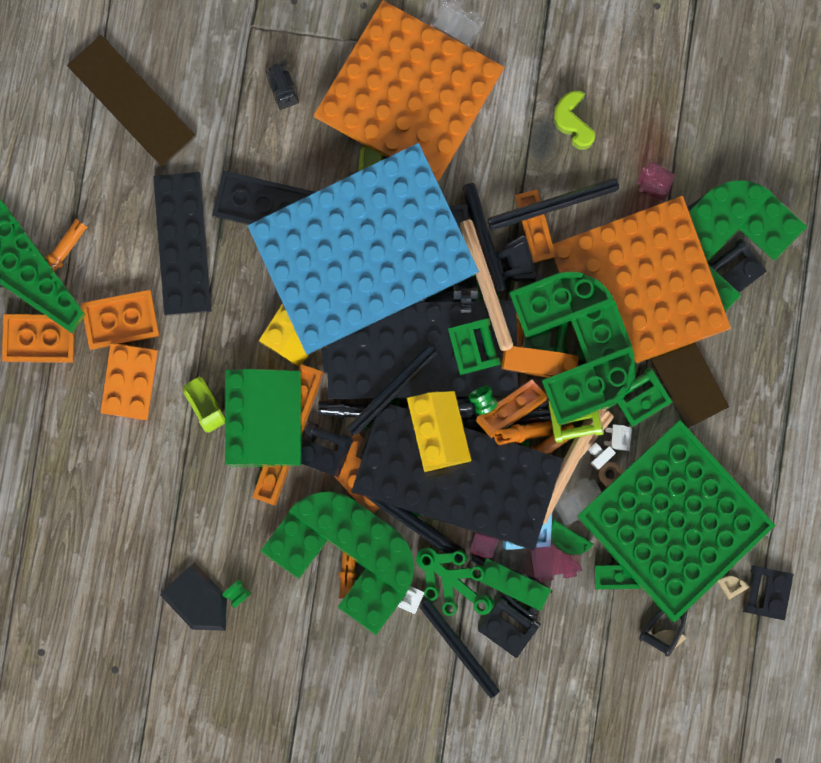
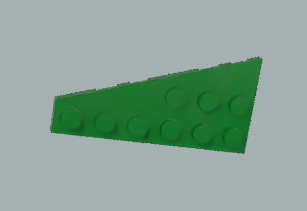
(31, 277)

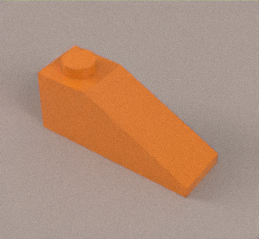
(537, 361)

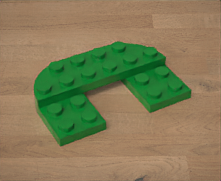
(753, 212)
(601, 335)
(360, 536)

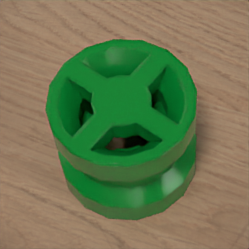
(483, 400)
(237, 593)

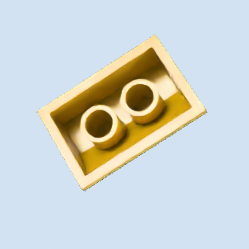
(283, 339)
(438, 430)

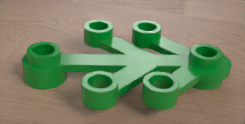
(451, 579)

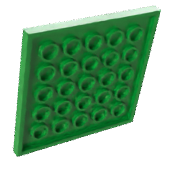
(676, 521)

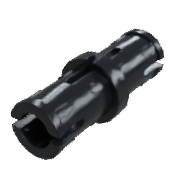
(340, 409)

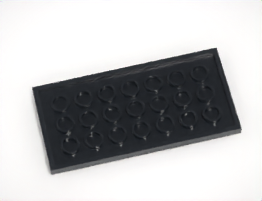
(375, 355)
(495, 494)

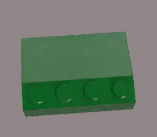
(263, 418)

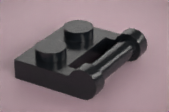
(743, 273)
(322, 457)
(775, 596)
(503, 633)

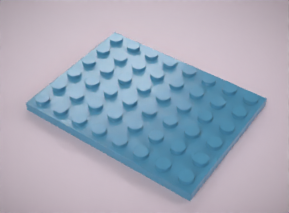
(363, 248)

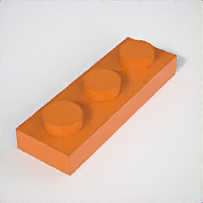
(536, 229)
(512, 408)

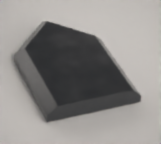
(197, 600)

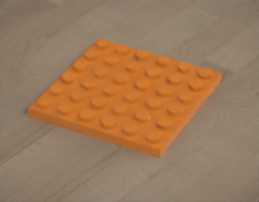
(409, 89)
(654, 274)

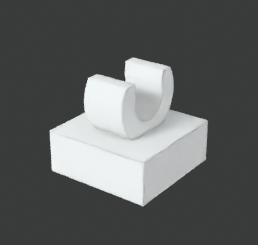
(620, 437)
(601, 456)
(411, 600)

